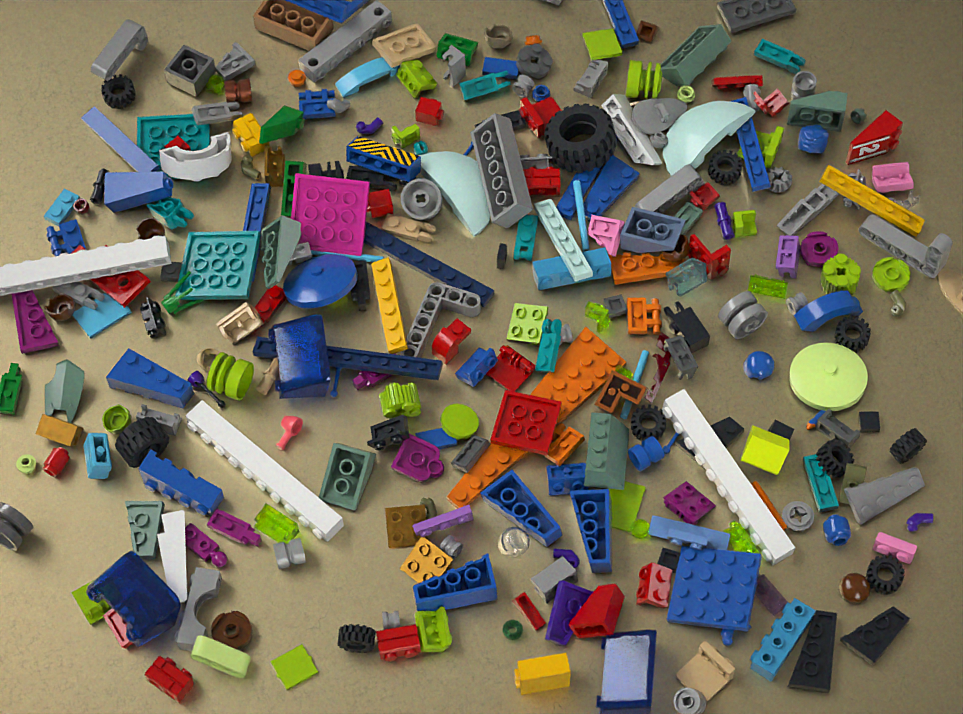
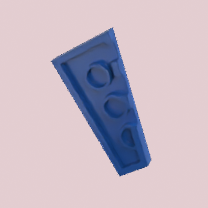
(609, 187)

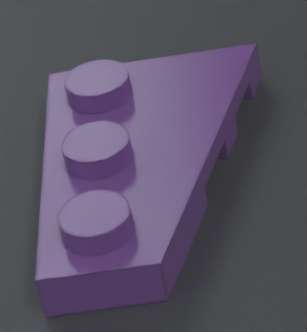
(443, 521)

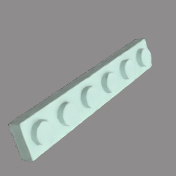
(563, 240)

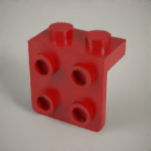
(538, 114)
(716, 263)

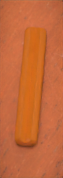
(768, 503)

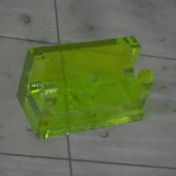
(276, 525)

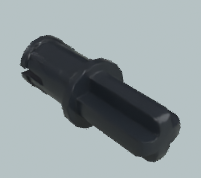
(99, 187)

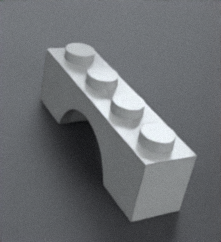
(204, 586)

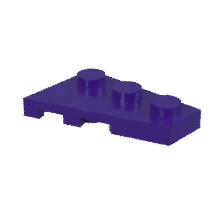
(567, 603)

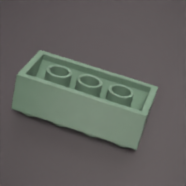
(695, 54)
(606, 452)

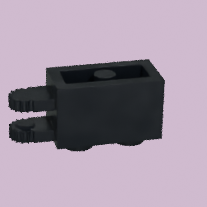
(687, 325)

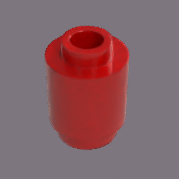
(56, 461)

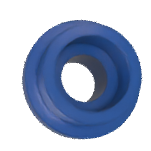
(540, 89)

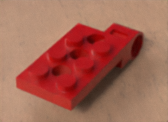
(111, 285)

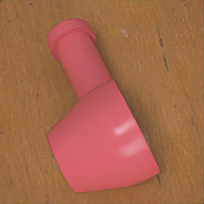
(292, 426)

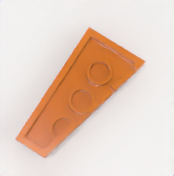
(642, 267)

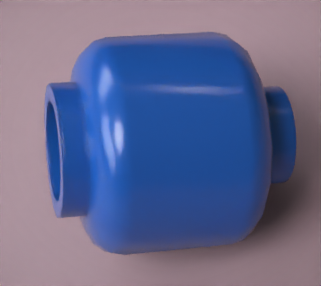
(837, 530)

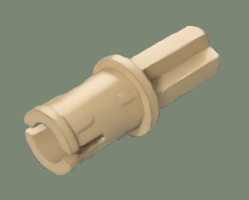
(269, 377)

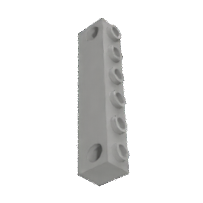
(345, 41)

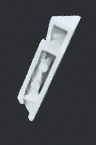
(631, 137)
(174, 552)

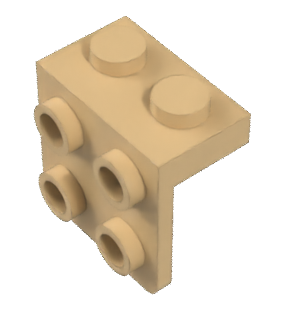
(706, 671)

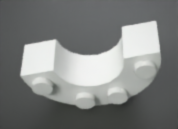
(200, 163)

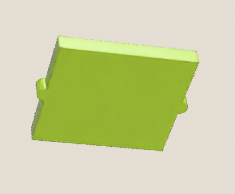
(294, 667)

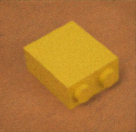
(542, 673)

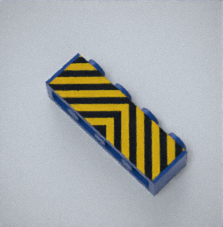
(383, 158)

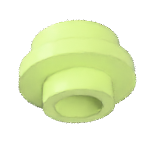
(686, 90)
(26, 468)

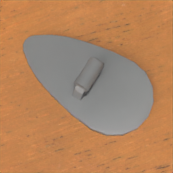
(657, 114)

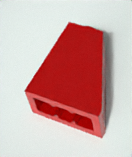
(598, 613)

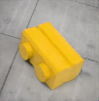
(249, 133)

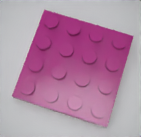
(331, 213)

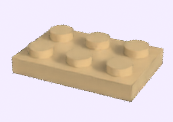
(404, 45)

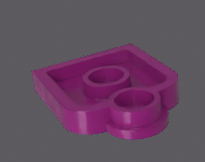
(418, 460)

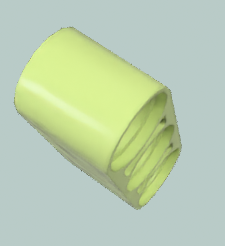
(220, 656)

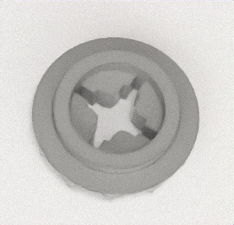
(777, 185)
(803, 510)

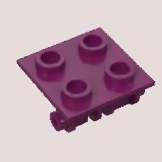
(688, 502)

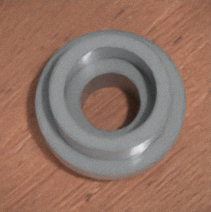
(658, 140)

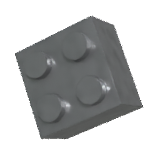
(190, 70)

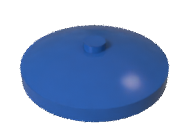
(320, 281)

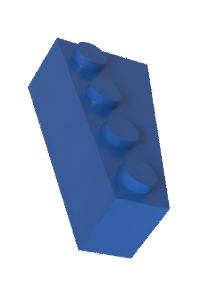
(179, 485)
(521, 507)
(595, 525)
(458, 587)

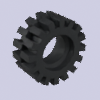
(120, 99)
(725, 158)
(853, 324)
(651, 413)
(908, 445)
(827, 461)
(887, 563)
(356, 638)

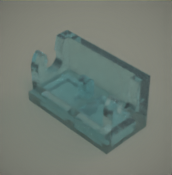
(687, 276)

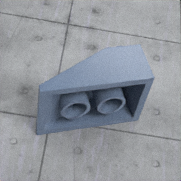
(650, 231)

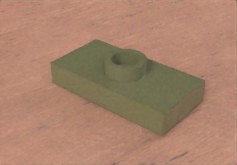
(853, 476)

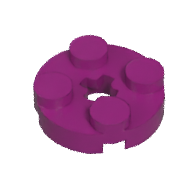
(815, 239)

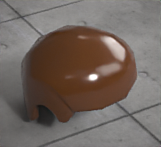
(149, 228)
(680, 252)
(61, 307)
(854, 588)

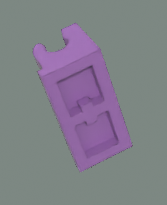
(788, 255)

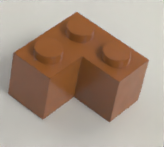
(618, 387)

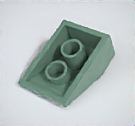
(821, 109)
(346, 475)

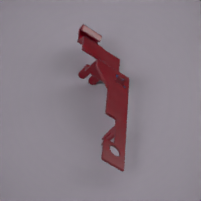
(662, 369)

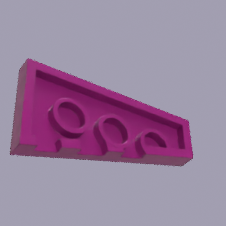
(31, 323)

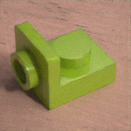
(407, 136)

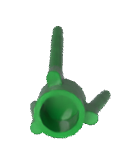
(171, 303)

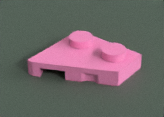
(606, 232)

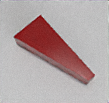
(529, 611)

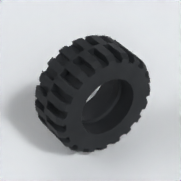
(577, 121)

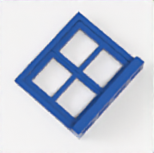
(333, 9)

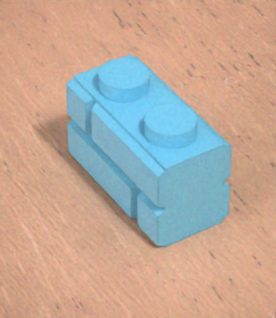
(97, 455)

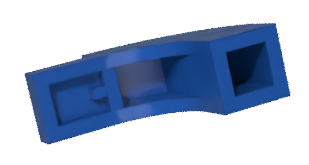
(826, 308)

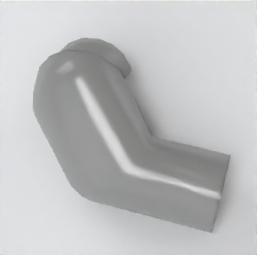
(337, 105)

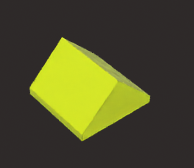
(765, 450)

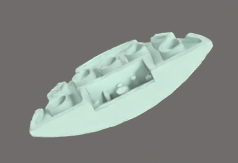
(700, 131)
(460, 185)

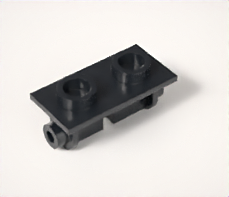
(151, 311)

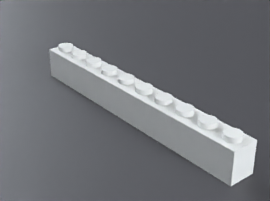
(84, 265)
(265, 471)
(728, 477)

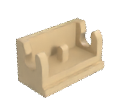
(240, 323)

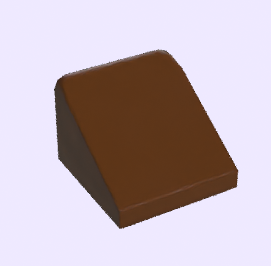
(647, 31)

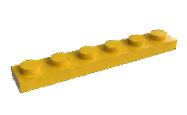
(872, 200)
(389, 306)

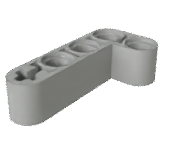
(128, 37)
(672, 190)

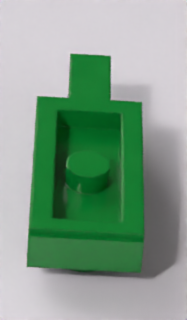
(10, 389)

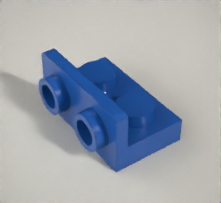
(477, 366)
(566, 478)

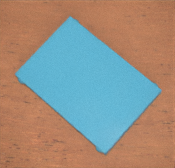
(102, 317)

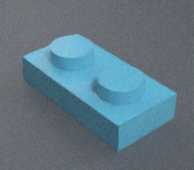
(61, 207)

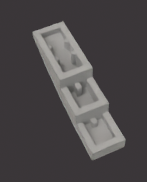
(807, 209)

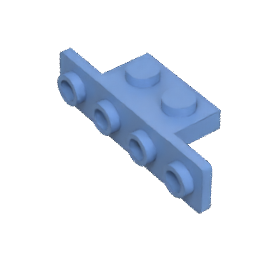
(689, 534)

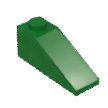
(282, 124)
(291, 168)

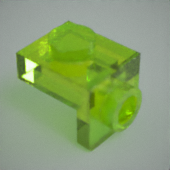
(599, 314)

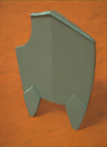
(64, 389)

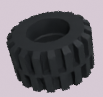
(139, 438)

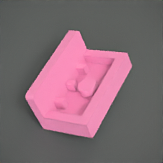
(892, 177)
(895, 547)

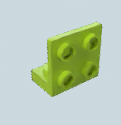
(768, 144)

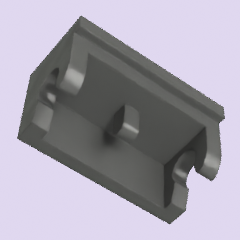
(682, 356)
(835, 429)

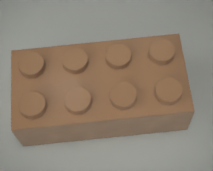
(292, 23)

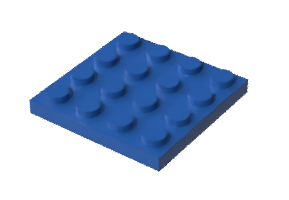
(714, 588)

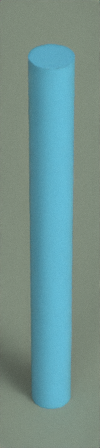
(581, 215)
(369, 258)
(637, 377)

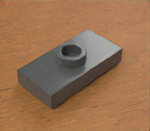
(470, 453)

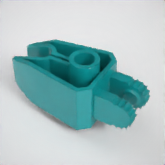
(170, 212)

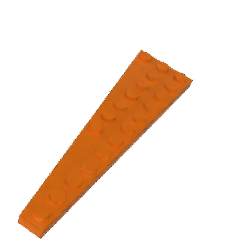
(576, 378)

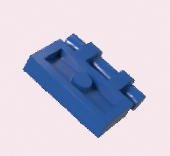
(316, 107)
(69, 233)

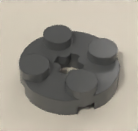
(537, 53)

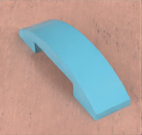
(364, 74)

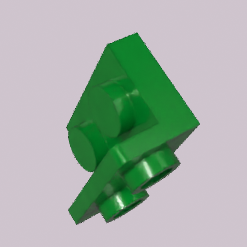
(464, 45)

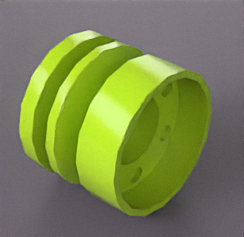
(643, 80)
(230, 376)

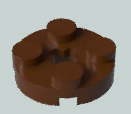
(229, 620)

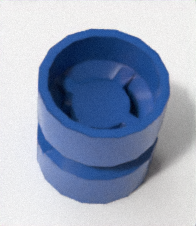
(644, 454)

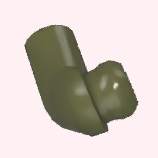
(247, 168)
(899, 303)
(430, 506)

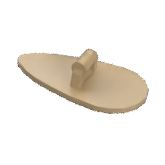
(952, 286)

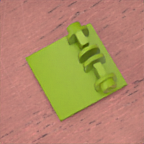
(527, 323)
(92, 610)

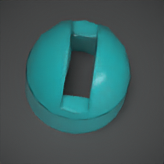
(417, 150)

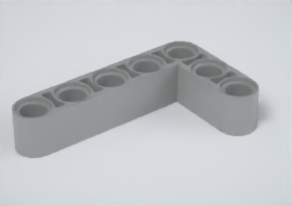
(924, 259)
(438, 302)

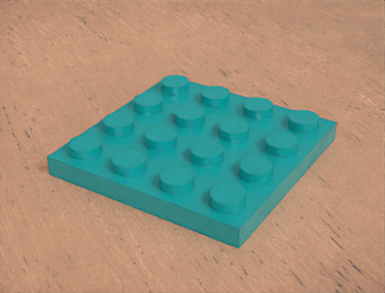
(157, 131)
(219, 264)

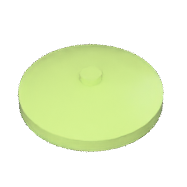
(828, 376)

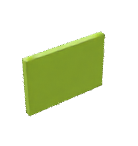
(602, 44)
(625, 505)

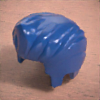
(813, 139)

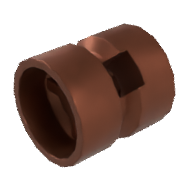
(238, 91)

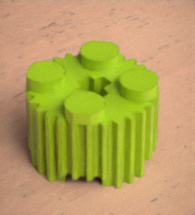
(840, 274)
(400, 400)

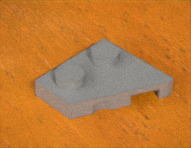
(234, 63)

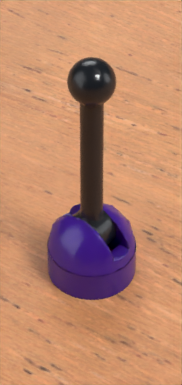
(197, 380)

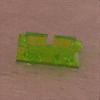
(768, 287)
(740, 539)

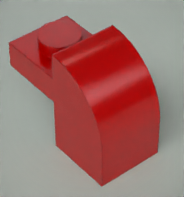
(446, 342)

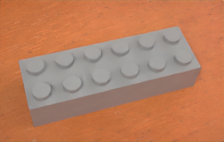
(501, 170)

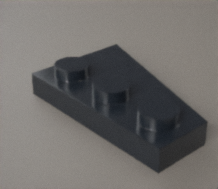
(727, 431)

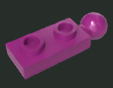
(204, 546)

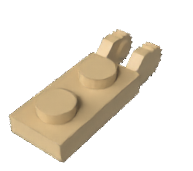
(408, 228)

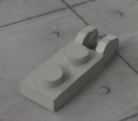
(216, 113)
(80, 293)

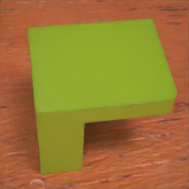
(744, 223)

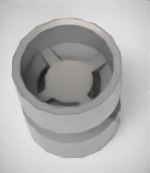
(803, 85)
(289, 553)
(689, 701)

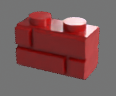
(542, 181)
(398, 642)
(169, 678)

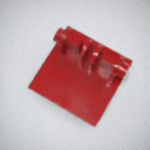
(511, 369)

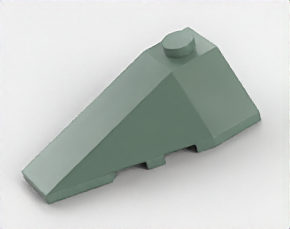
(278, 244)

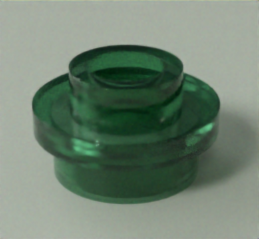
(512, 624)

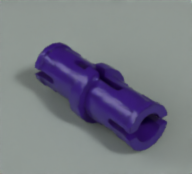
(724, 220)

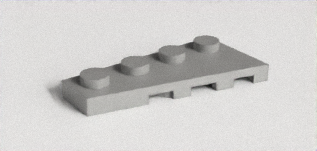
(877, 496)

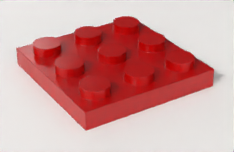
(526, 422)

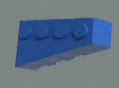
(143, 377)

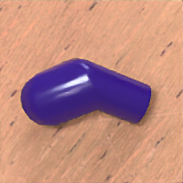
(369, 128)
(918, 518)
(569, 555)

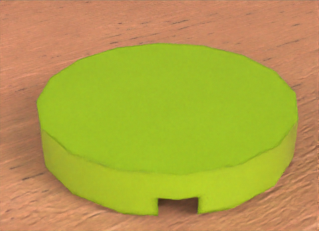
(891, 274)
(459, 421)

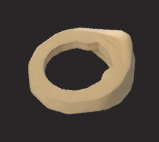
(204, 353)

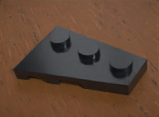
(876, 636)

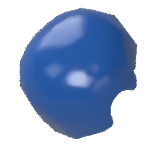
(759, 365)

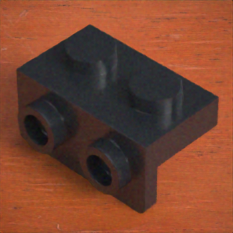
(389, 432)

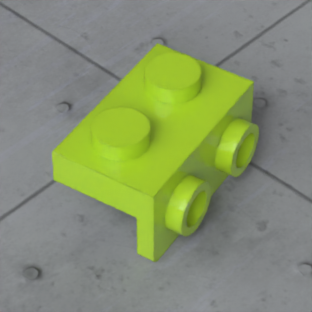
(415, 77)
(433, 630)

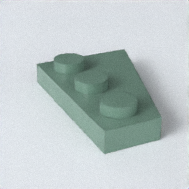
(145, 524)

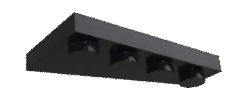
(816, 658)

